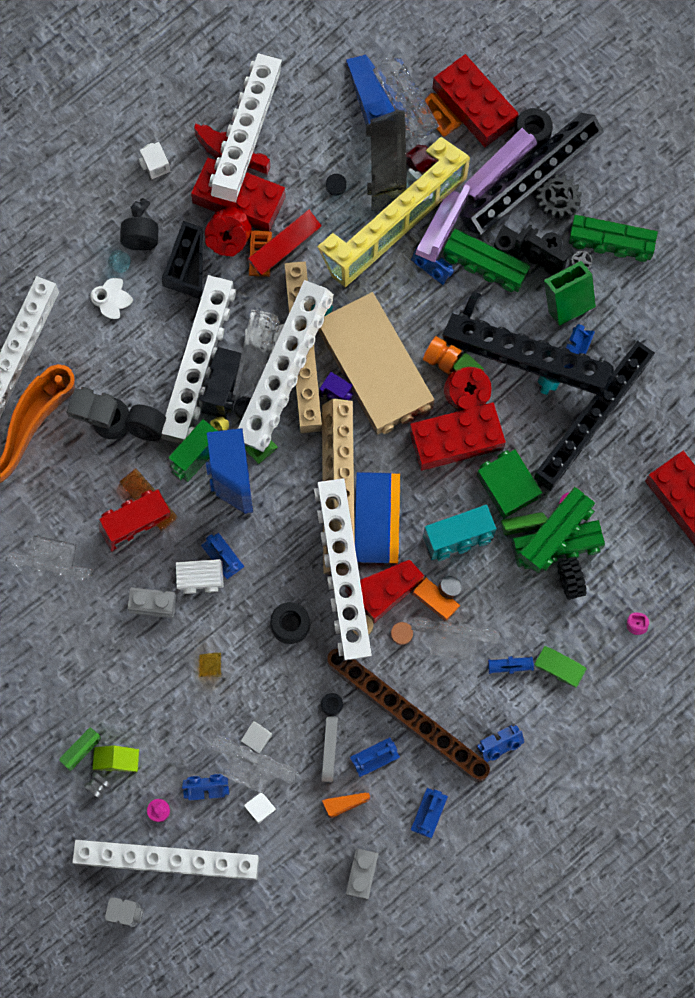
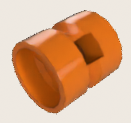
(441, 354)

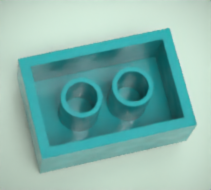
(459, 533)

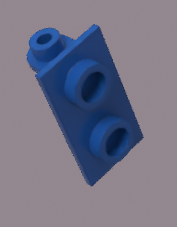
(438, 270)
(580, 341)
(218, 549)
(510, 739)
(375, 757)
(214, 785)
(429, 812)

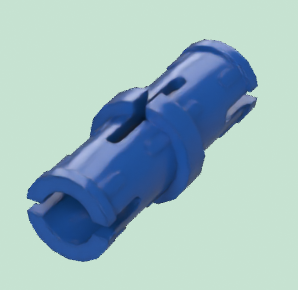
(510, 665)

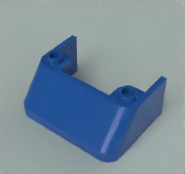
(229, 468)

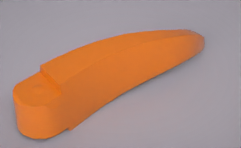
(34, 406)

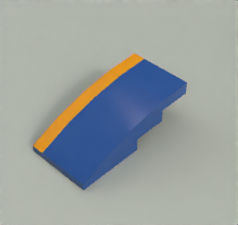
(377, 517)

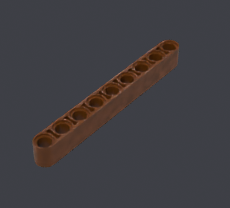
(411, 725)

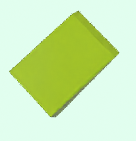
(116, 759)

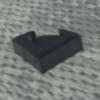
(139, 208)
(471, 304)

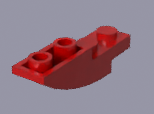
(213, 140)

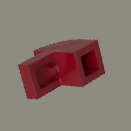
(419, 159)

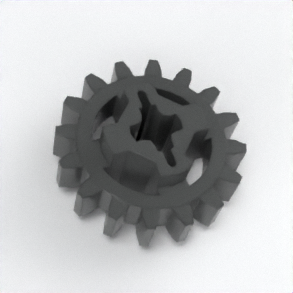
(562, 204)

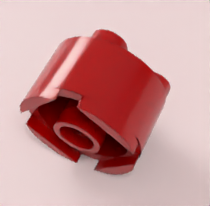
(229, 242)
(464, 377)

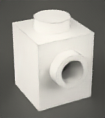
(154, 160)

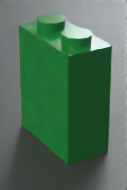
(570, 293)
(191, 453)
(508, 483)

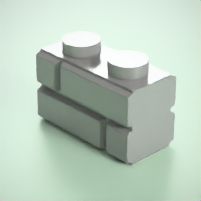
(151, 602)
(361, 874)
(124, 912)

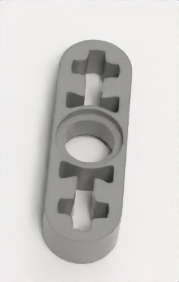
(329, 749)

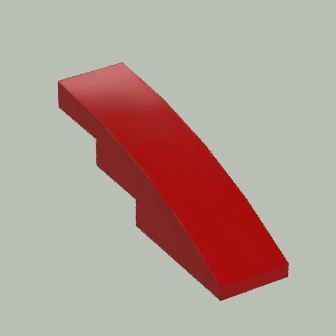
(284, 242)

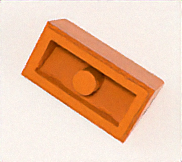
(443, 114)
(430, 596)

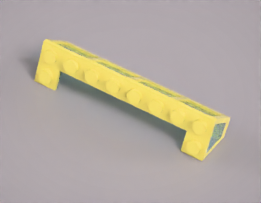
(350, 259)

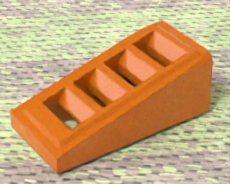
(258, 236)
(339, 805)

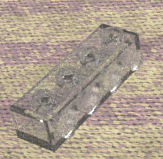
(256, 351)

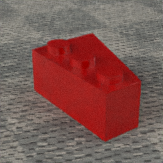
(133, 518)
(388, 588)

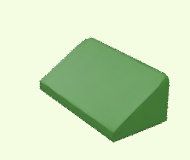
(523, 523)
(80, 748)

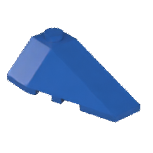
(368, 89)

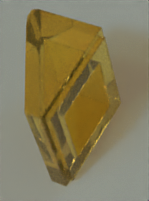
(210, 665)

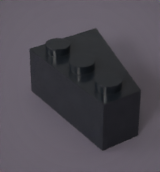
(185, 262)
(221, 383)

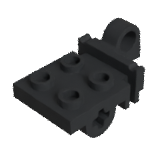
(541, 251)

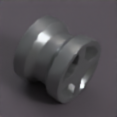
(582, 256)
(97, 785)

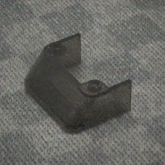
(387, 158)

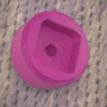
(637, 623)
(158, 810)

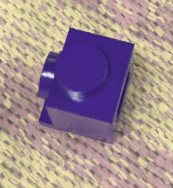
(336, 388)

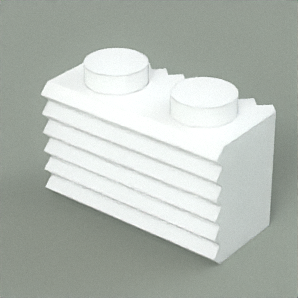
(199, 575)

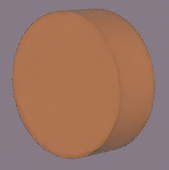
(401, 633)

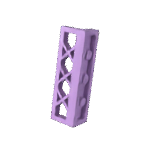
(501, 163)
(442, 224)

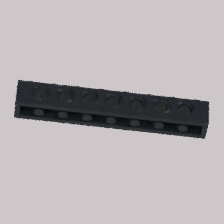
(531, 173)
(596, 383)
(593, 417)

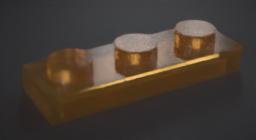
(135, 485)

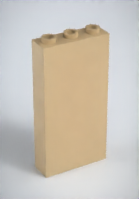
(375, 364)

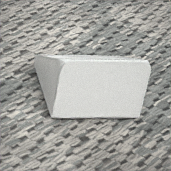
(256, 737)
(259, 807)

